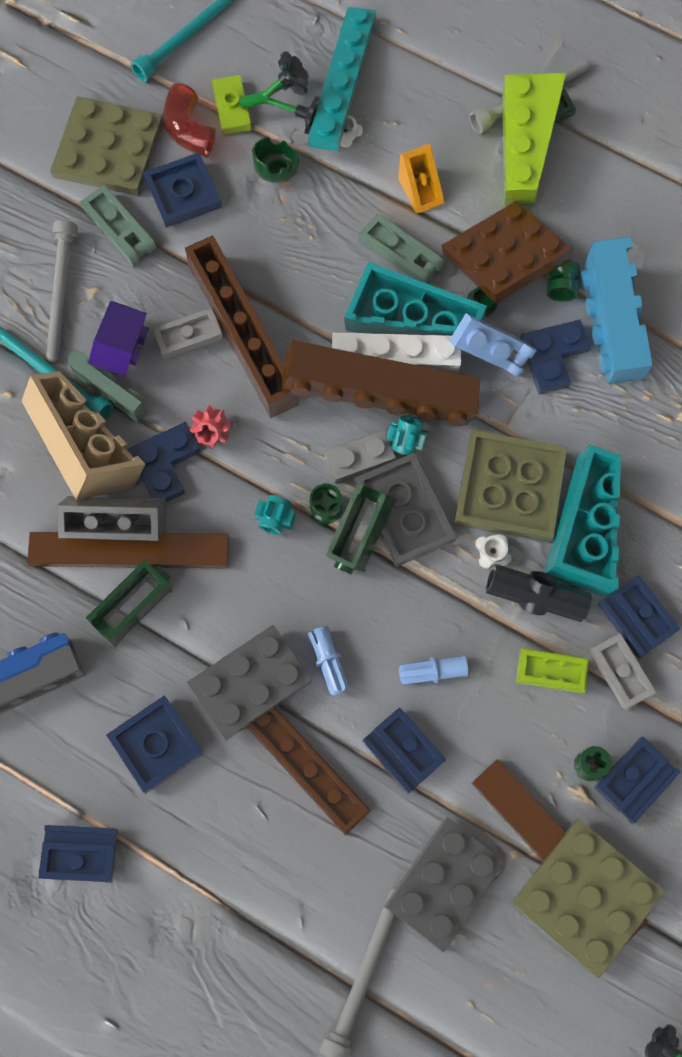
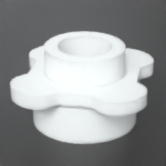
(353, 131)
(496, 542)

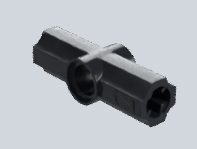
(538, 593)

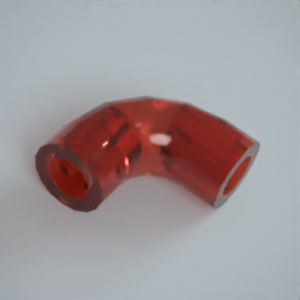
(180, 122)

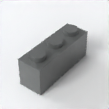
(112, 518)

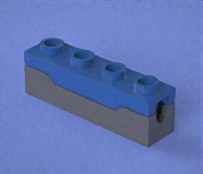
(38, 670)

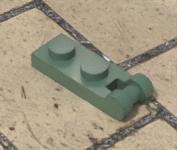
(118, 224)
(400, 249)
(107, 386)

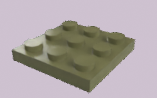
(107, 145)
(511, 485)
(587, 898)

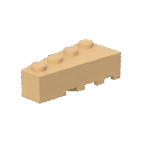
(78, 440)

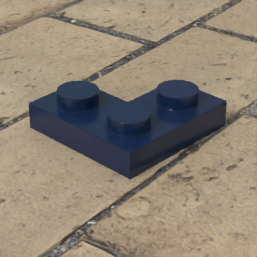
(552, 346)
(160, 455)

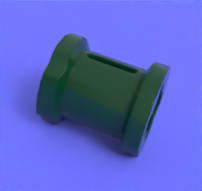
(602, 759)

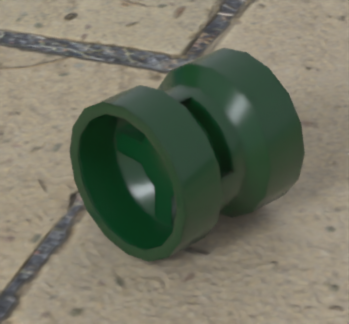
(563, 282)
(326, 496)

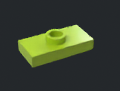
(227, 95)
(552, 671)

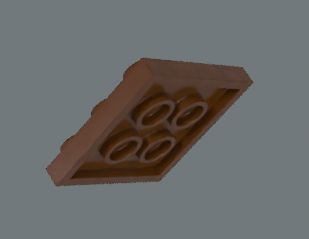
(507, 251)

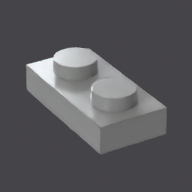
(187, 333)
(359, 456)
(622, 671)

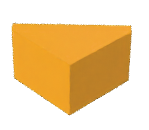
(420, 178)

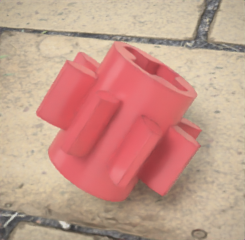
(211, 426)

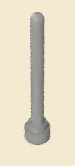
(483, 118)
(65, 235)
(338, 1043)

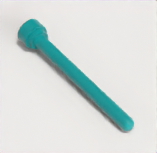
(145, 66)
(94, 403)

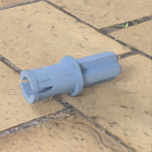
(328, 660)
(433, 670)

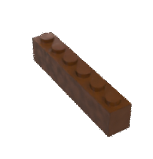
(240, 325)
(380, 383)

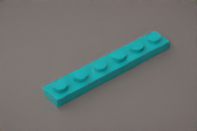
(342, 79)

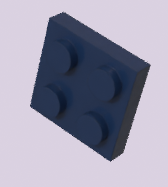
(182, 189)
(154, 744)

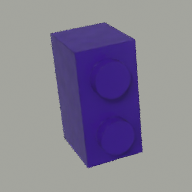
(118, 338)

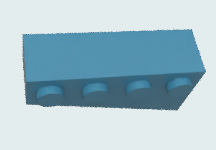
(615, 311)

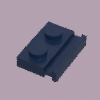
(638, 616)
(403, 750)
(637, 780)
(78, 853)

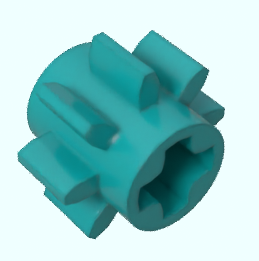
(407, 435)
(275, 515)

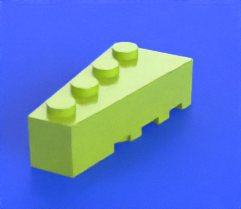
(528, 122)

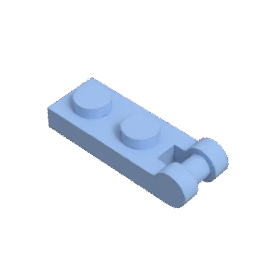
(492, 344)

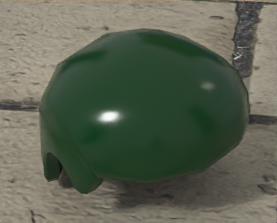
(274, 161)

